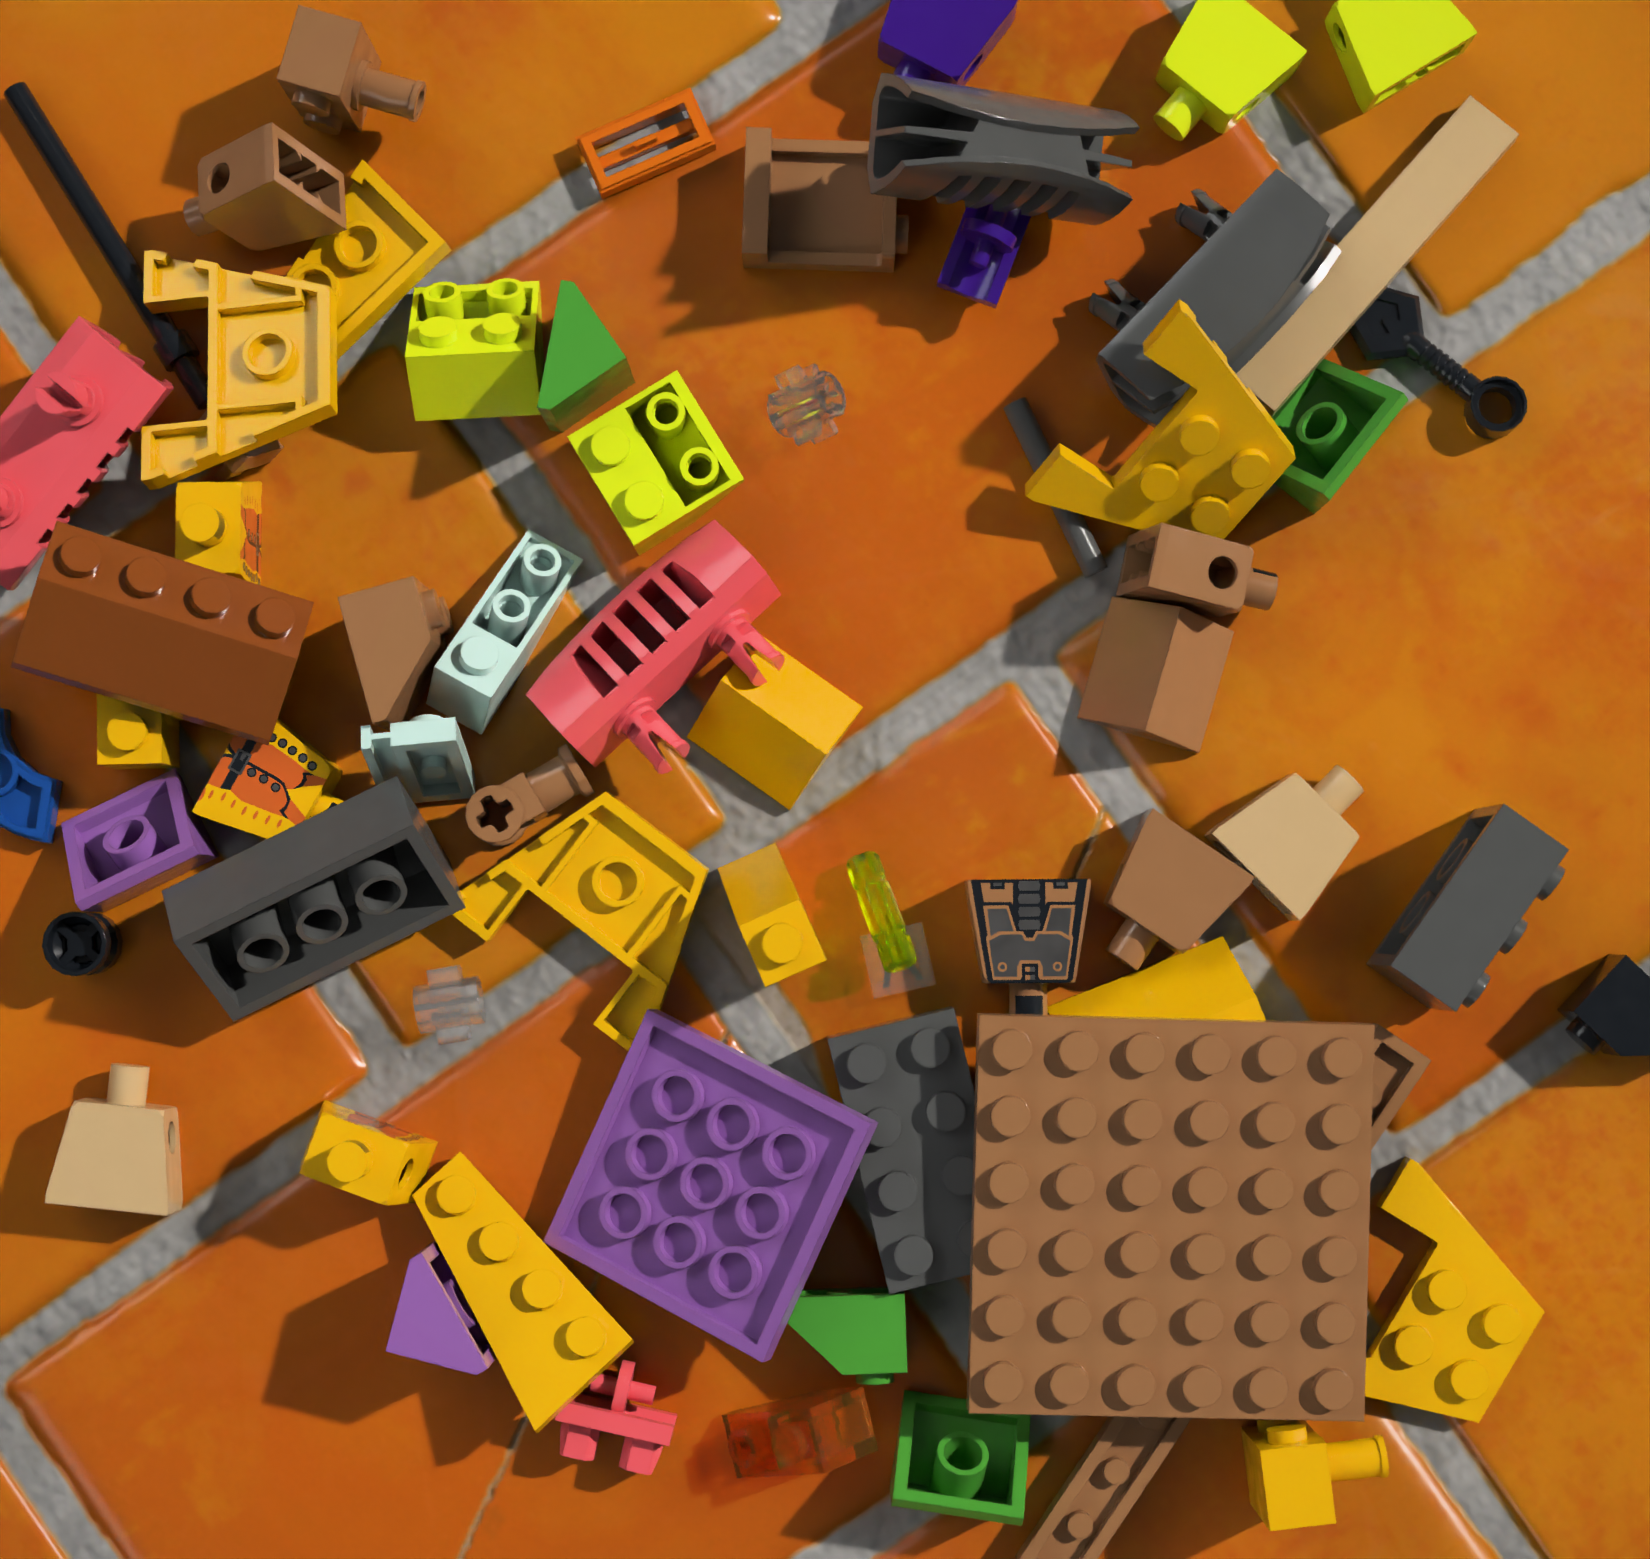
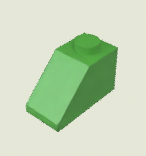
(855, 1330)

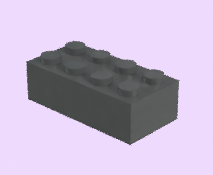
(312, 899)
(921, 1156)

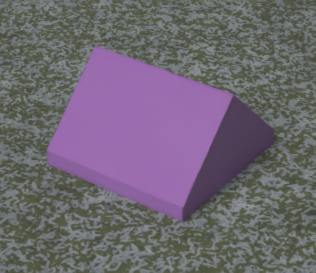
(134, 843)
(435, 1318)

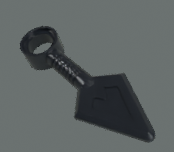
(1395, 330)

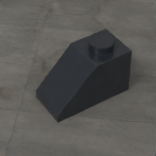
(1611, 1009)

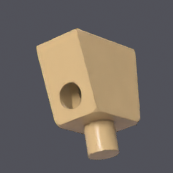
(1292, 838)
(120, 1150)

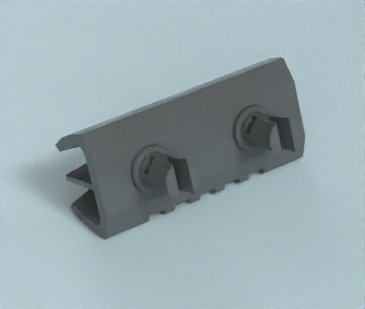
(994, 150)
(1237, 284)

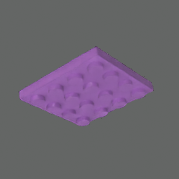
(710, 1183)

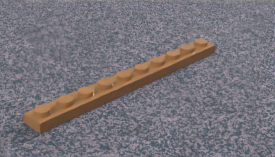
(1133, 1448)

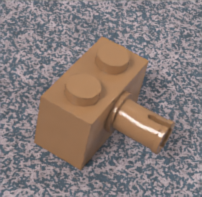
(336, 76)

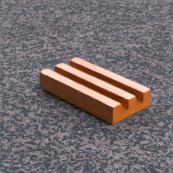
(657, 164)

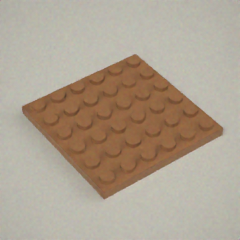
(1170, 1217)

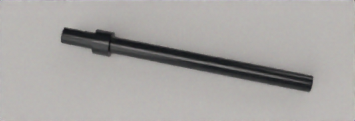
(173, 346)

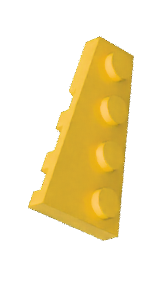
(372, 260)
(527, 1302)

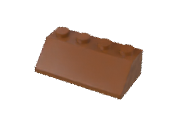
(162, 633)

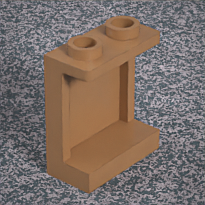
(814, 207)

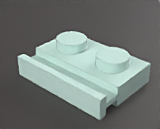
(425, 757)

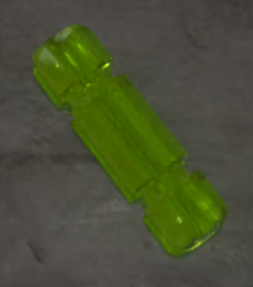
(881, 912)

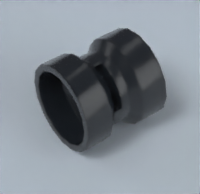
(70, 943)

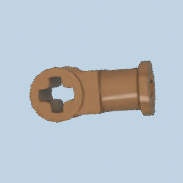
(530, 796)

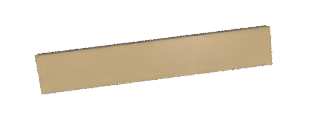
(1380, 248)

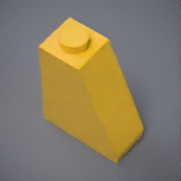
(771, 915)

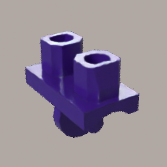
(983, 253)

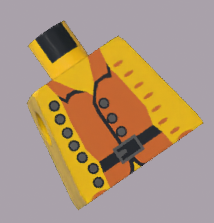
(220, 526)
(269, 785)
(366, 1156)

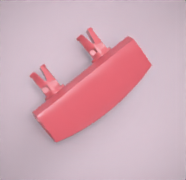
(63, 435)
(654, 643)

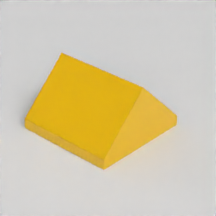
(776, 730)

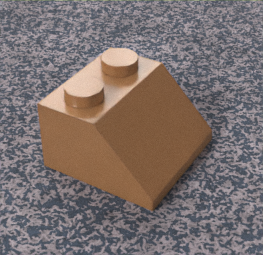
(395, 643)

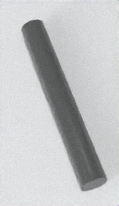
(1072, 524)

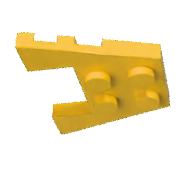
(266, 362)
(1197, 465)
(615, 884)
(1456, 1318)

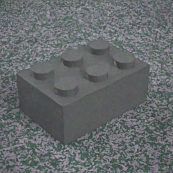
(1469, 908)

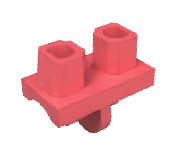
(642, 1426)

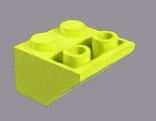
(475, 350)
(656, 462)

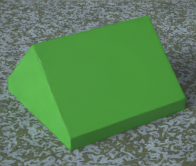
(581, 363)
(1332, 427)
(960, 1460)

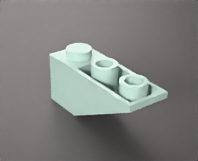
(502, 632)

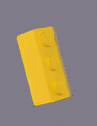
(1187, 985)

